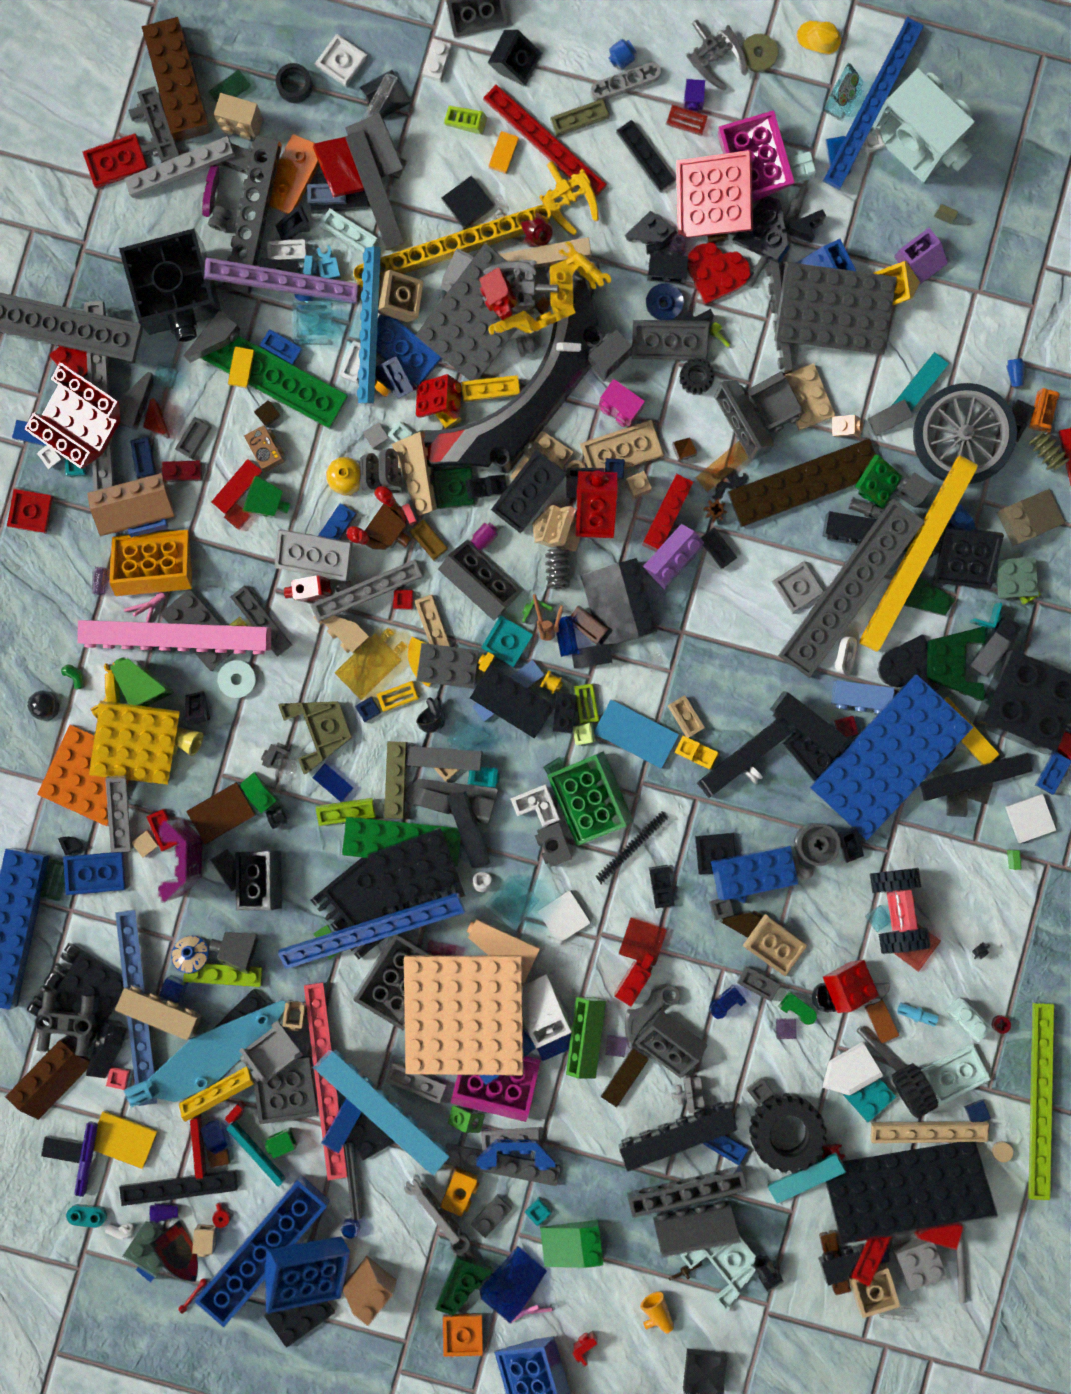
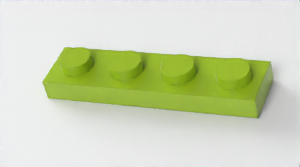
(225, 975)

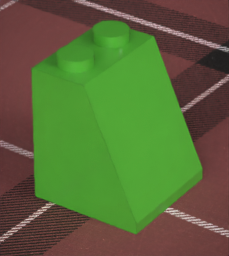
(138, 683)

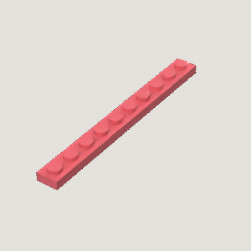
(325, 1091)

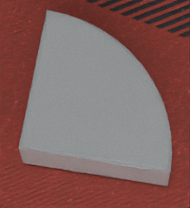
(883, 989)

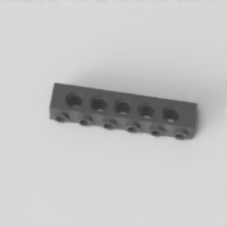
(686, 1191)

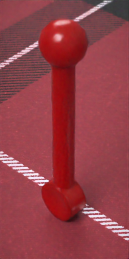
(203, 1282)

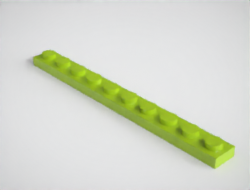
(1041, 1101)

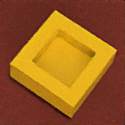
(485, 661)

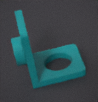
(995, 618)

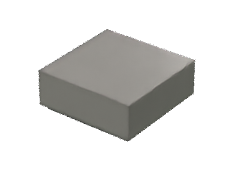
(375, 435)

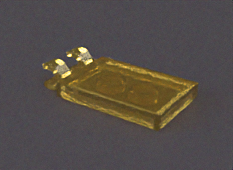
(370, 664)

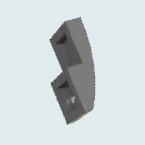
(890, 417)

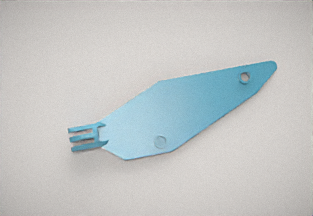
(205, 1058)

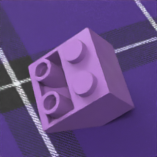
(923, 255)

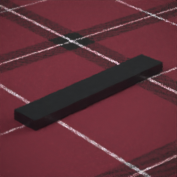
(976, 776)
(178, 1188)

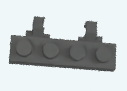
(151, 110)

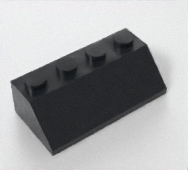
(512, 701)

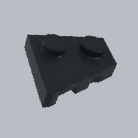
(652, 230)

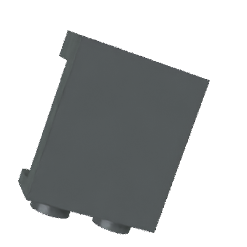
(776, 402)

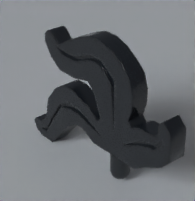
(734, 483)

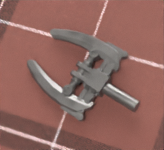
(710, 46)
(527, 287)

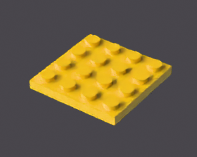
(134, 742)

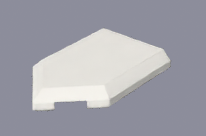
(851, 1071)

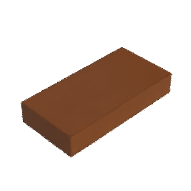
(881, 1021)

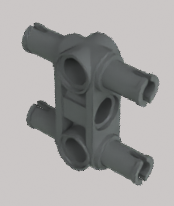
(65, 1023)

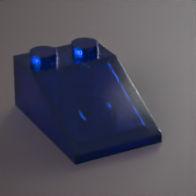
(512, 1284)

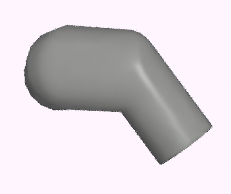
(802, 872)

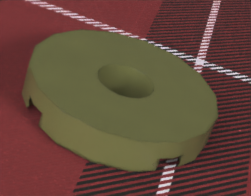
(764, 43)

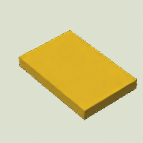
(124, 1139)

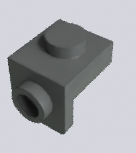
(269, 756)

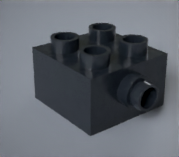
(170, 284)
(1027, 703)

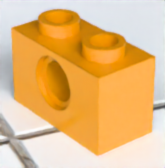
(455, 1203)

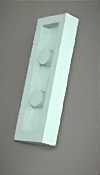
(347, 231)

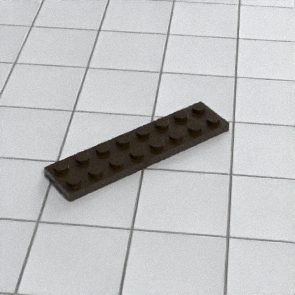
(801, 483)

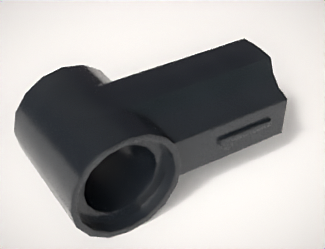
(767, 1273)

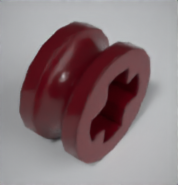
(1005, 1028)

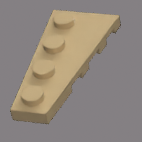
(416, 472)

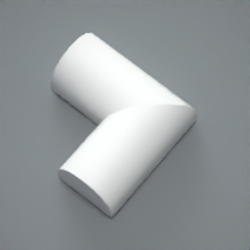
(539, 800)

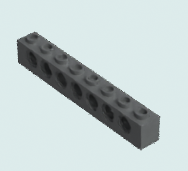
(259, 147)

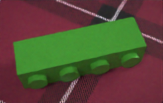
(586, 1037)

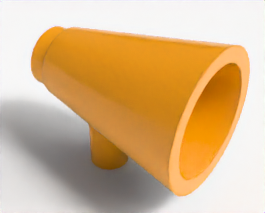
(657, 1310)

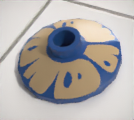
(195, 960)

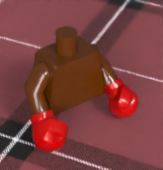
(386, 526)

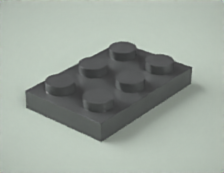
(447, 665)

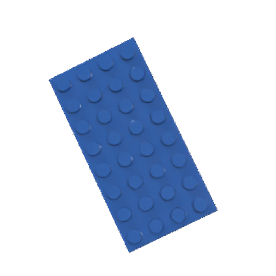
(891, 757)

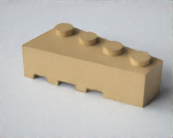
(159, 1013)

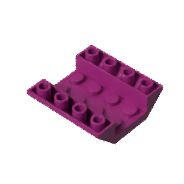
(189, 858)

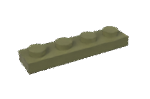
(395, 780)

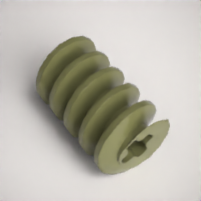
(1048, 451)

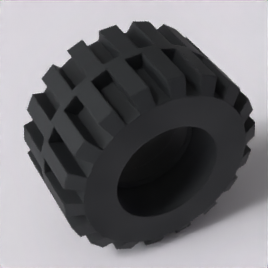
(915, 1090)

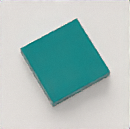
(507, 641)

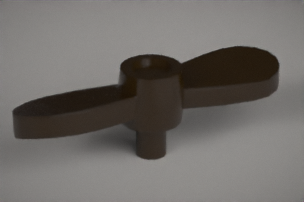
(685, 1270)

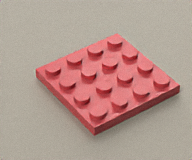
(714, 194)

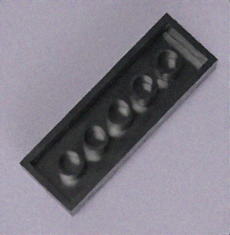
(677, 1137)

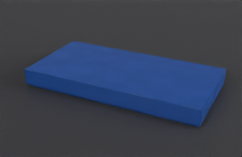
(397, 339)

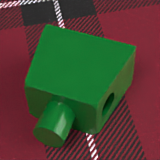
(264, 499)

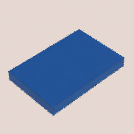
(94, 873)

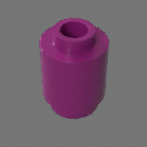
(484, 536)

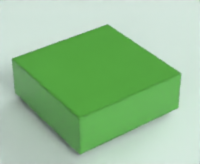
(1014, 859)

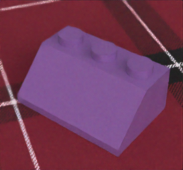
(674, 555)

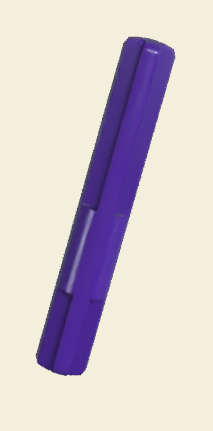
(86, 1158)

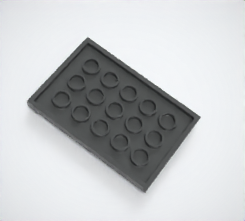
(834, 308)
(461, 320)

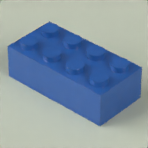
(754, 872)

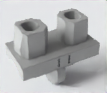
(692, 1102)

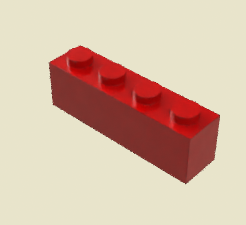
(667, 513)

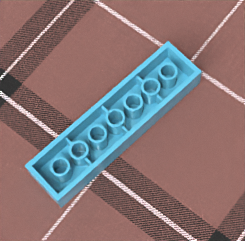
(385, 1115)

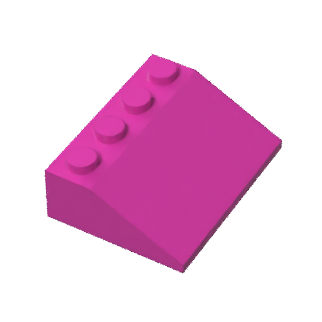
(769, 159)
(503, 1096)

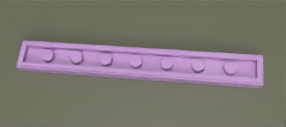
(280, 280)

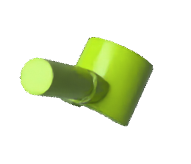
(715, 331)

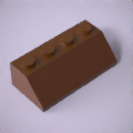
(48, 1079)

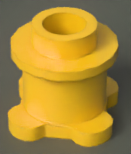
(552, 682)

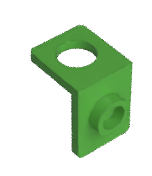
(528, 608)
(464, 1120)

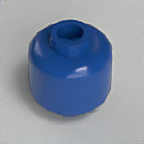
(622, 53)

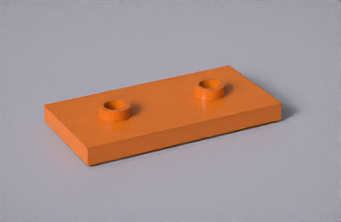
(293, 174)

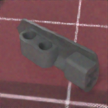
(434, 795)

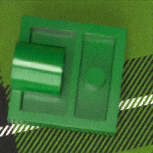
(878, 481)

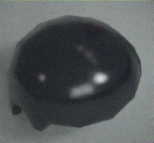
(43, 705)
(821, 998)

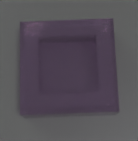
(786, 1028)
(615, 1046)

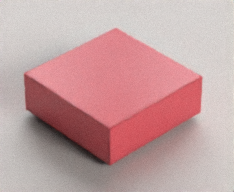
(409, 514)
(118, 1078)

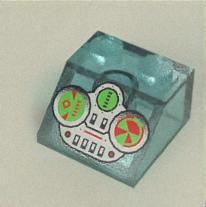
(844, 93)

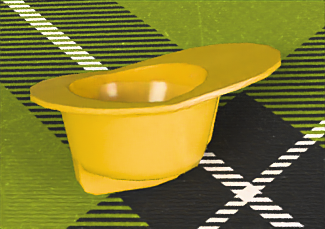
(819, 36)

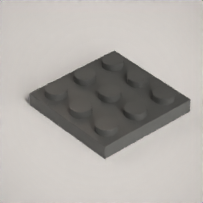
(287, 1094)

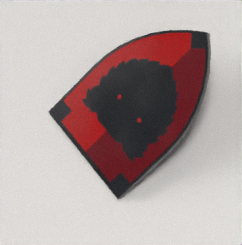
(175, 1253)

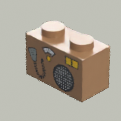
(264, 448)

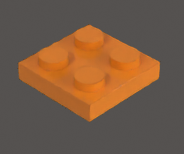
(462, 1335)

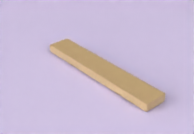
(549, 254)
(929, 1132)

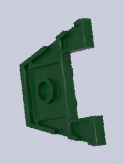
(948, 661)

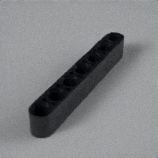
(744, 757)

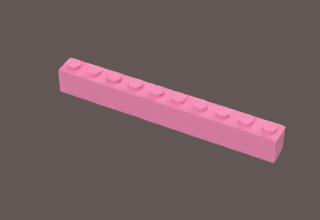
(174, 635)

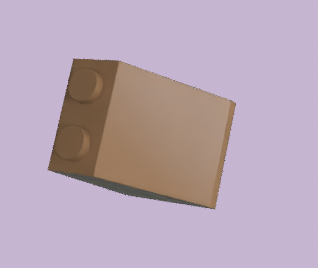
(368, 1290)

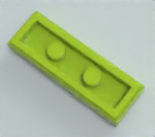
(337, 812)

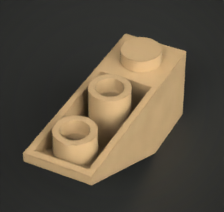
(347, 631)

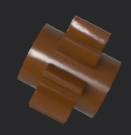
(710, 514)

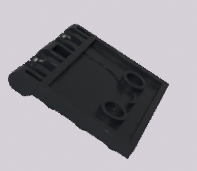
(415, 870)
(356, 898)
(84, 977)

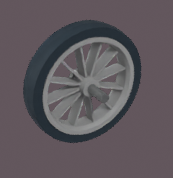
(965, 433)

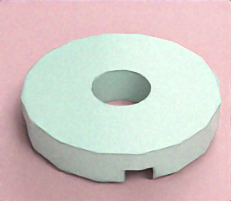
(225, 679)

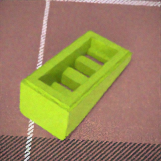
(474, 114)

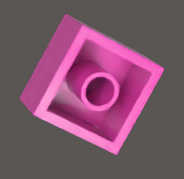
(621, 404)

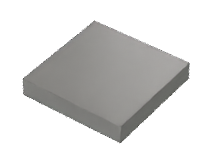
(798, 587)

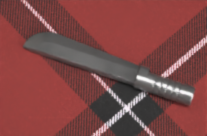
(890, 1058)

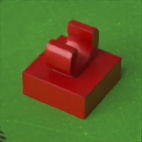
(830, 1149)

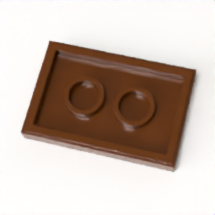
(221, 813)

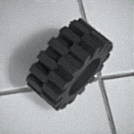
(696, 365)

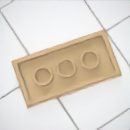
(634, 444)

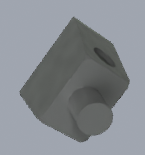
(236, 950)

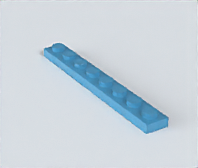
(369, 322)

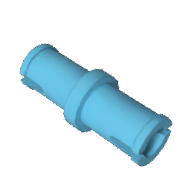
(917, 1014)

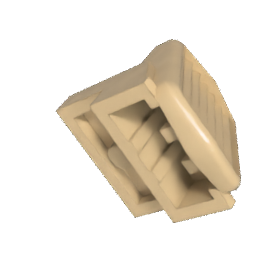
(556, 528)

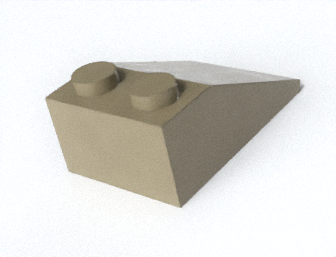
(1030, 517)

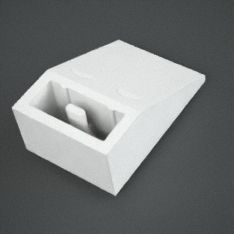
(543, 1012)

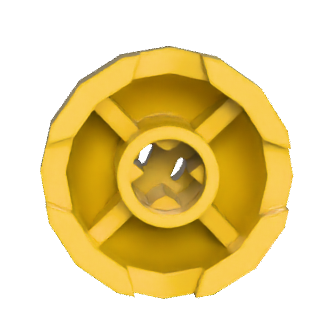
(344, 476)

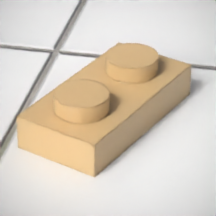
(686, 716)

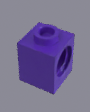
(694, 94)

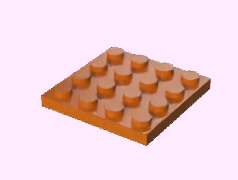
(69, 778)

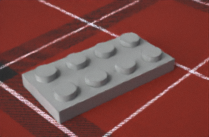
(313, 554)

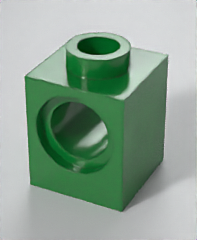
(280, 1143)

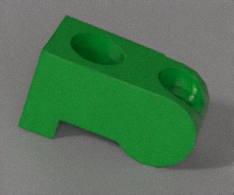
(803, 1011)

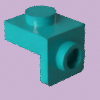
(486, 777)

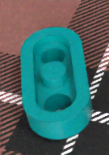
(85, 1215)

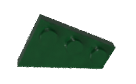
(929, 598)
(461, 1281)

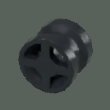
(276, 817)

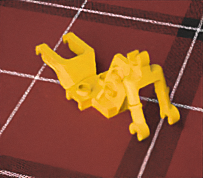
(562, 301)

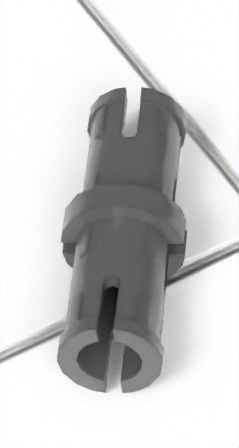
(867, 509)

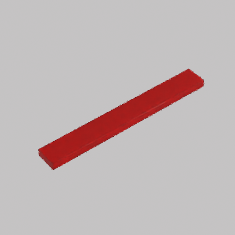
(540, 137)

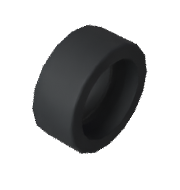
(294, 68)

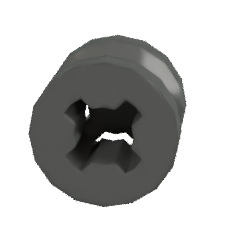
(525, 345)

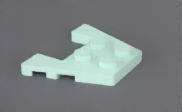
(733, 1263)

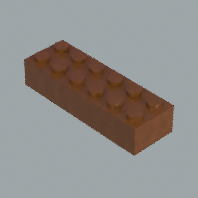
(176, 79)

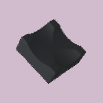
(704, 1372)

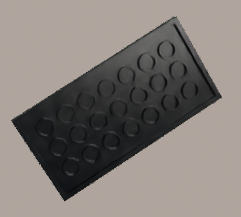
(910, 1192)

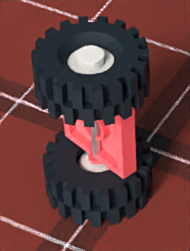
(901, 909)

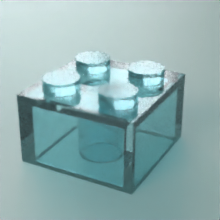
(313, 323)
(512, 902)

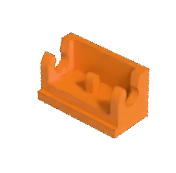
(1044, 410)

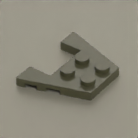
(326, 727)

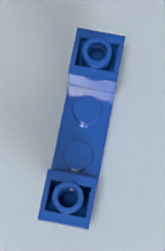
(488, 1157)

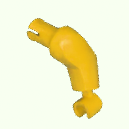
(112, 690)

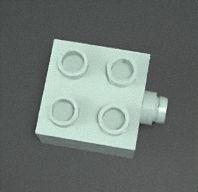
(924, 126)

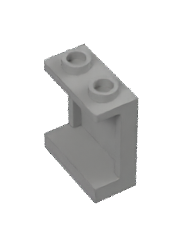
(270, 1053)

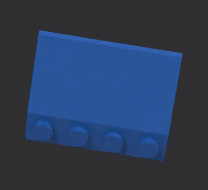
(305, 1273)
(532, 1368)

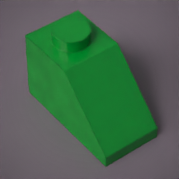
(258, 793)

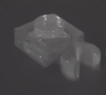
(285, 770)

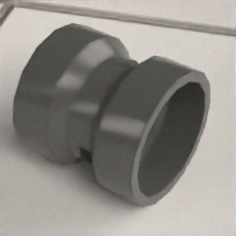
(219, 218)

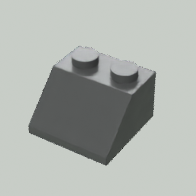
(609, 354)

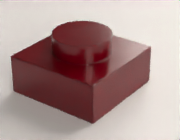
(846, 726)

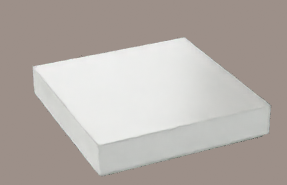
(341, 60)
(1030, 818)
(564, 916)

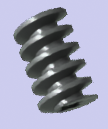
(557, 568)

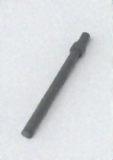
(794, 205)

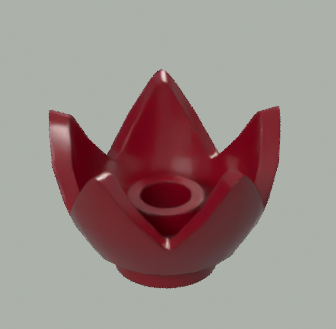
(533, 228)

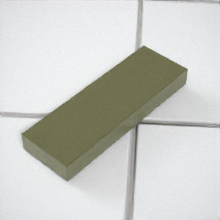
(579, 117)

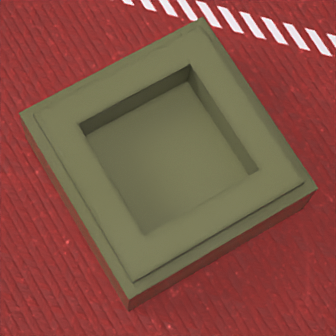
(945, 213)

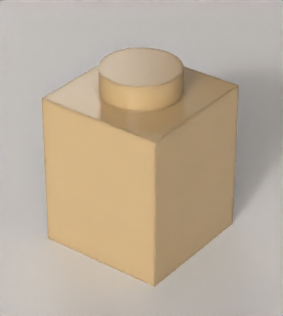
(638, 485)
(204, 1240)

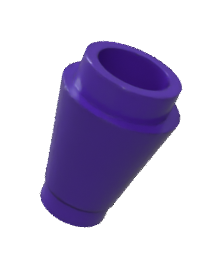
(162, 1212)

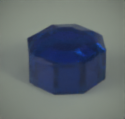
(350, 1228)

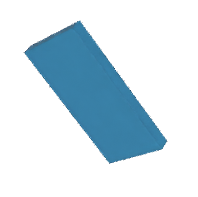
(635, 734)

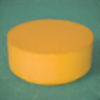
(381, 389)

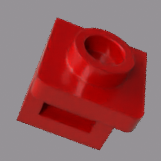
(584, 1343)

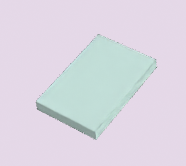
(956, 1074)

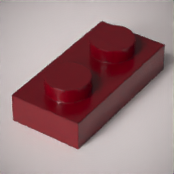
(182, 470)

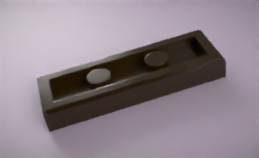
(624, 1077)

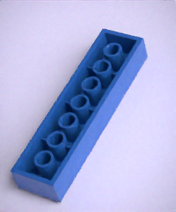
(20, 888)
(246, 1266)

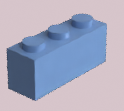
(860, 696)

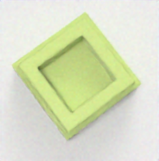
(584, 734)

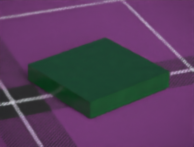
(451, 488)

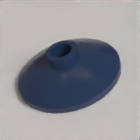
(668, 294)

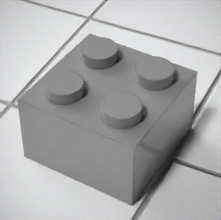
(919, 1263)

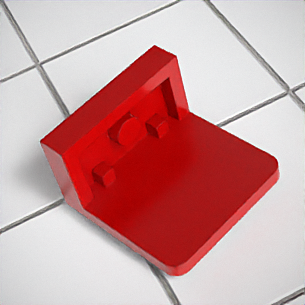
(439, 395)

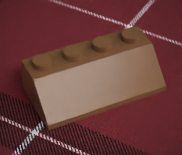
(131, 504)

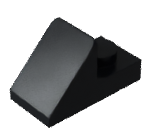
(293, 223)
(802, 227)
(196, 708)
(850, 844)

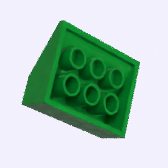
(602, 799)

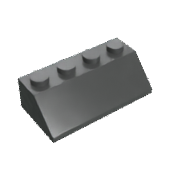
(743, 419)
(480, 579)

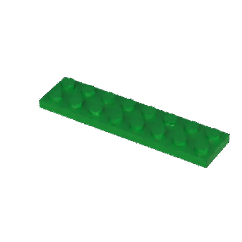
(284, 383)

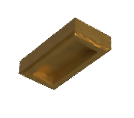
(428, 540)

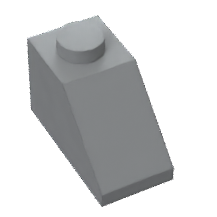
(455, 268)

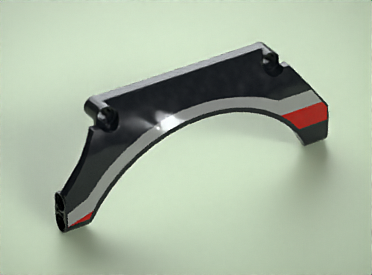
(525, 416)

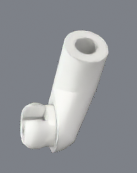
(120, 1232)

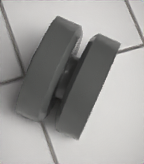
(828, 844)

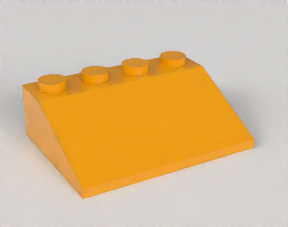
(150, 563)

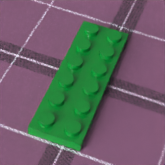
(369, 835)

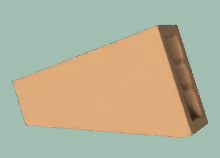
(501, 943)

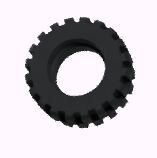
(793, 1158)

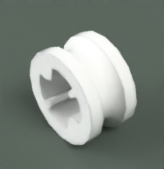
(753, 775)

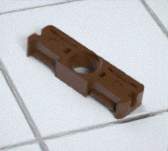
(830, 1243)

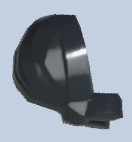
(433, 717)

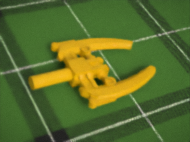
(564, 189)

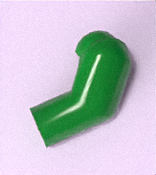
(75, 674)

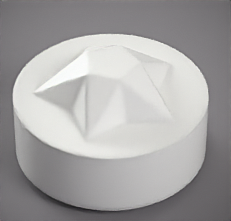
(482, 882)

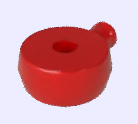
(220, 1212)

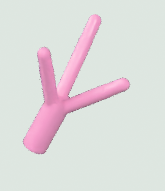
(151, 604)
(534, 1309)

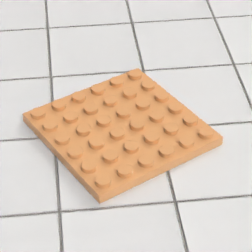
(463, 1015)

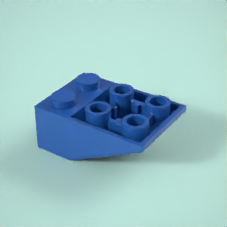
(831, 256)

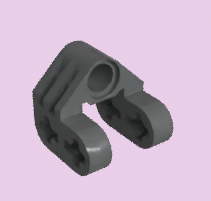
(380, 472)

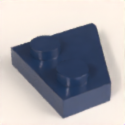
(395, 377)

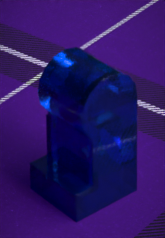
(725, 1001)

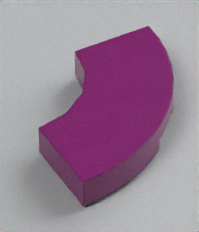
(210, 190)

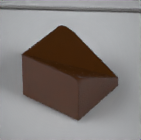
(684, 449)

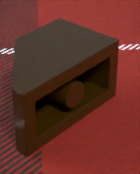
(743, 922)

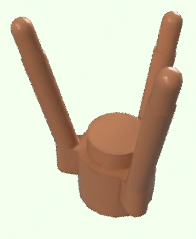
(546, 628)

